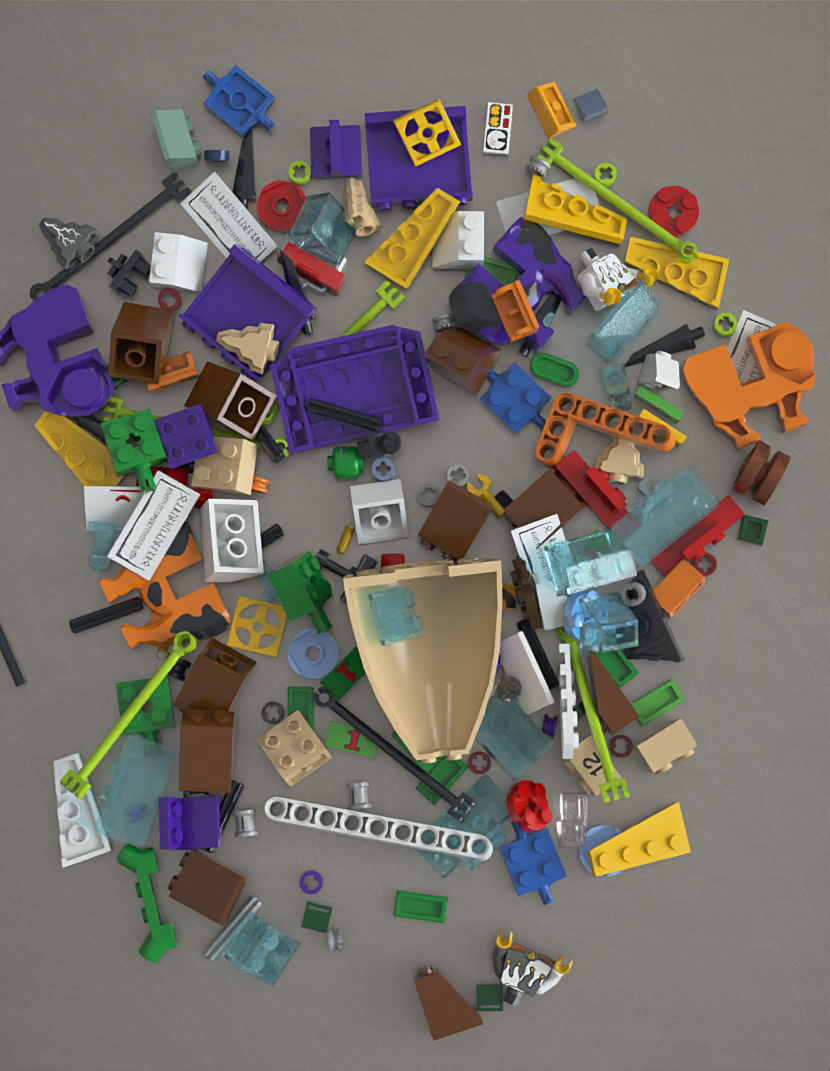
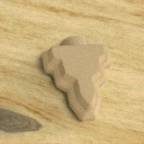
(358, 209)
(251, 345)
(620, 461)

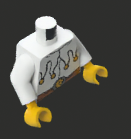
(609, 280)

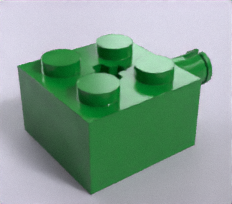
(132, 459)
(302, 589)
(157, 718)

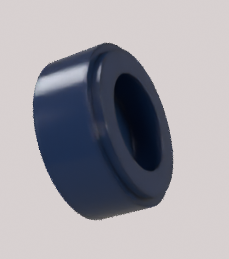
(216, 156)

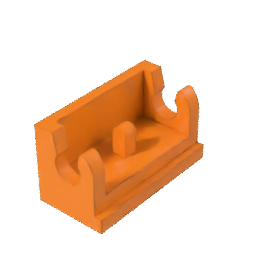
(515, 311)
(175, 372)
(678, 587)

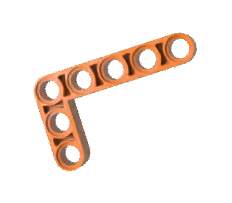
(600, 423)

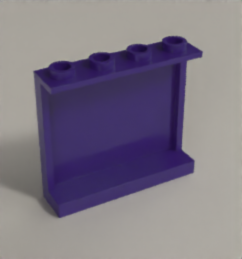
(393, 173)
(242, 296)

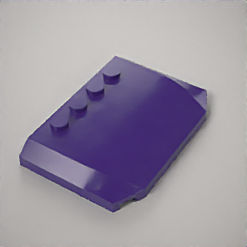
(367, 372)

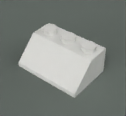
(231, 540)
(520, 663)

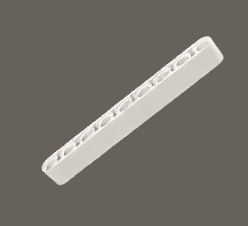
(366, 823)

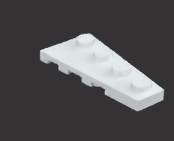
(567, 699)
(77, 818)

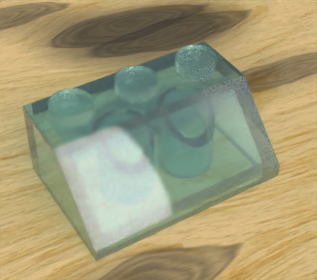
(624, 323)
(589, 562)
(511, 737)

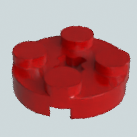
(268, 201)
(686, 204)
(537, 814)

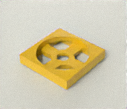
(409, 141)
(234, 641)

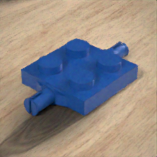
(238, 100)
(515, 398)
(532, 862)

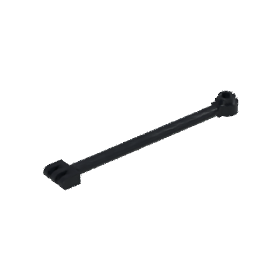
(170, 191)
(455, 802)

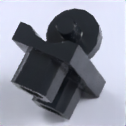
(121, 282)
(380, 445)

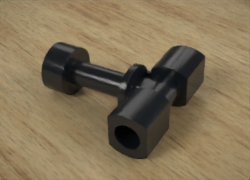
(366, 563)

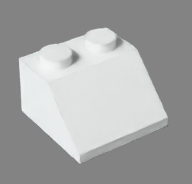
(460, 242)
(178, 263)
(379, 511)

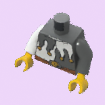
(525, 969)

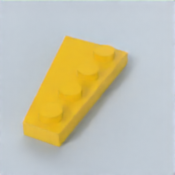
(558, 209)
(411, 243)
(699, 279)
(79, 450)
(646, 842)

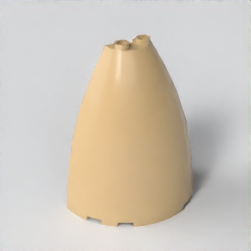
(442, 681)

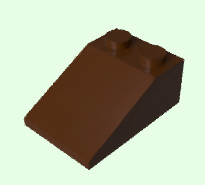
(610, 702)

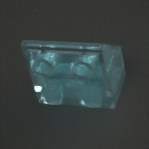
(322, 228)
(396, 615)
(606, 623)
(261, 949)

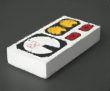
(498, 129)

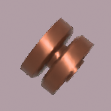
(763, 473)

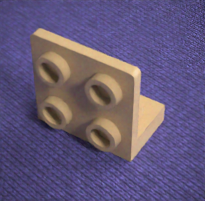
(294, 748)

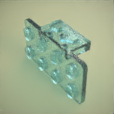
(664, 515)
(134, 790)
(483, 820)

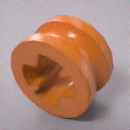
(259, 485)

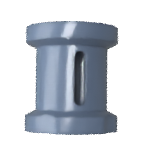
(377, 465)

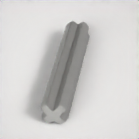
(231, 928)

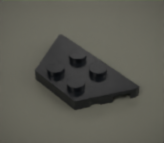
(654, 633)

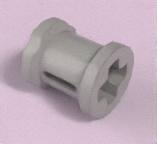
(358, 795)
(244, 823)

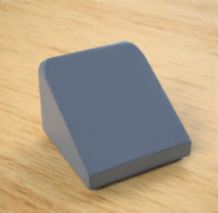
(591, 104)

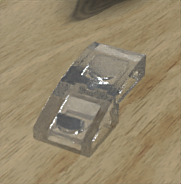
(573, 820)

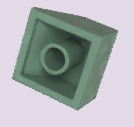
(175, 138)

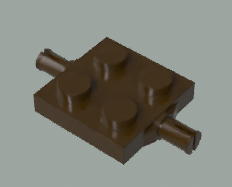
(525, 594)

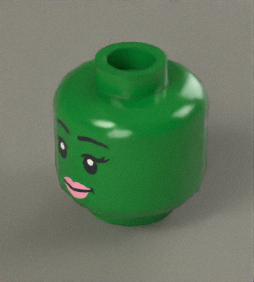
(345, 462)

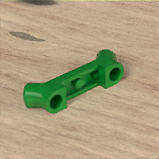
(161, 936)

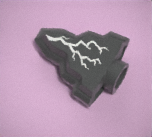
(69, 241)

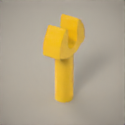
(486, 495)

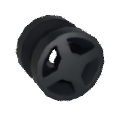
(179, 669)

